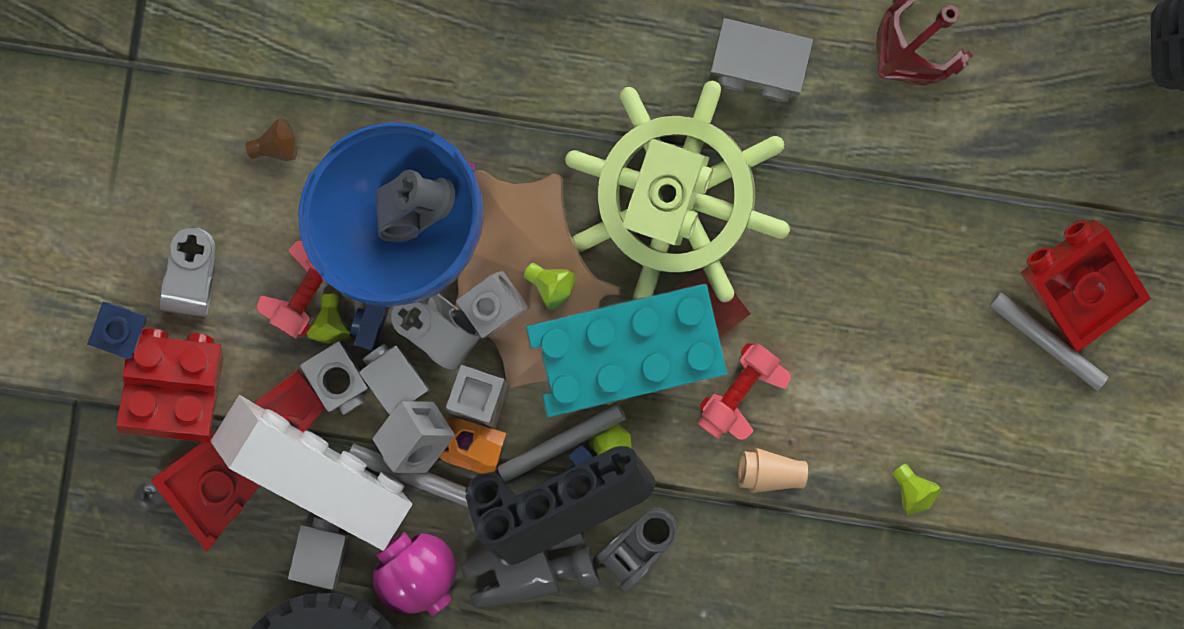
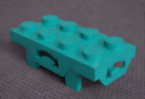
(628, 349)

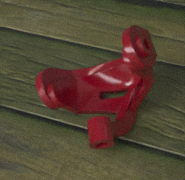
(898, 58)

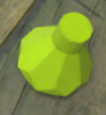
(552, 284)
(329, 323)
(609, 439)
(916, 491)

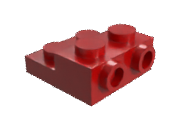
(1084, 283)
(171, 387)

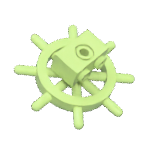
(670, 191)

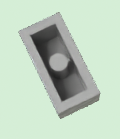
(760, 60)

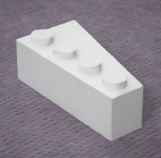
(310, 473)

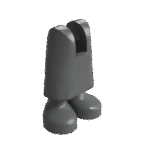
(532, 577)

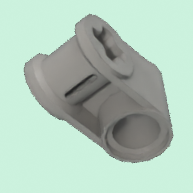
(189, 283)
(438, 330)

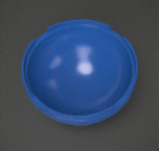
(341, 216)

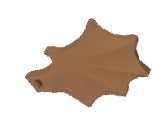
(521, 228)

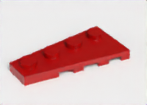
(202, 485)

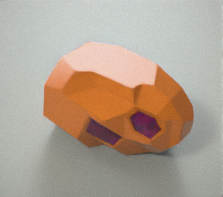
(474, 446)

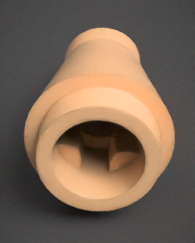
(769, 471)

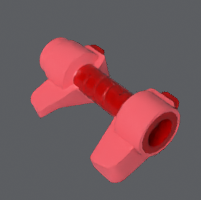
(291, 315)
(721, 412)

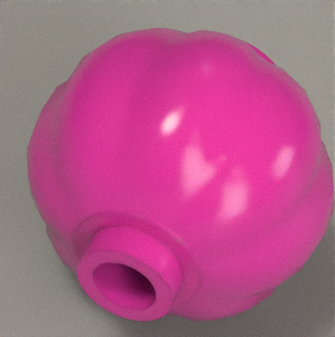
(415, 574)

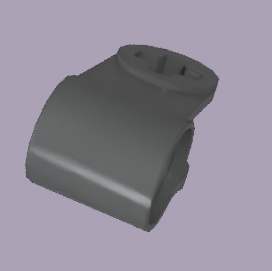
(411, 205)
(636, 548)

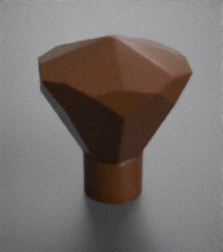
(276, 143)

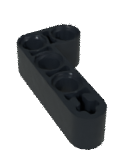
(557, 509)

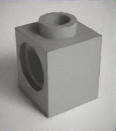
(492, 304)
(320, 365)
(392, 377)
(477, 397)
(413, 437)
(319, 554)

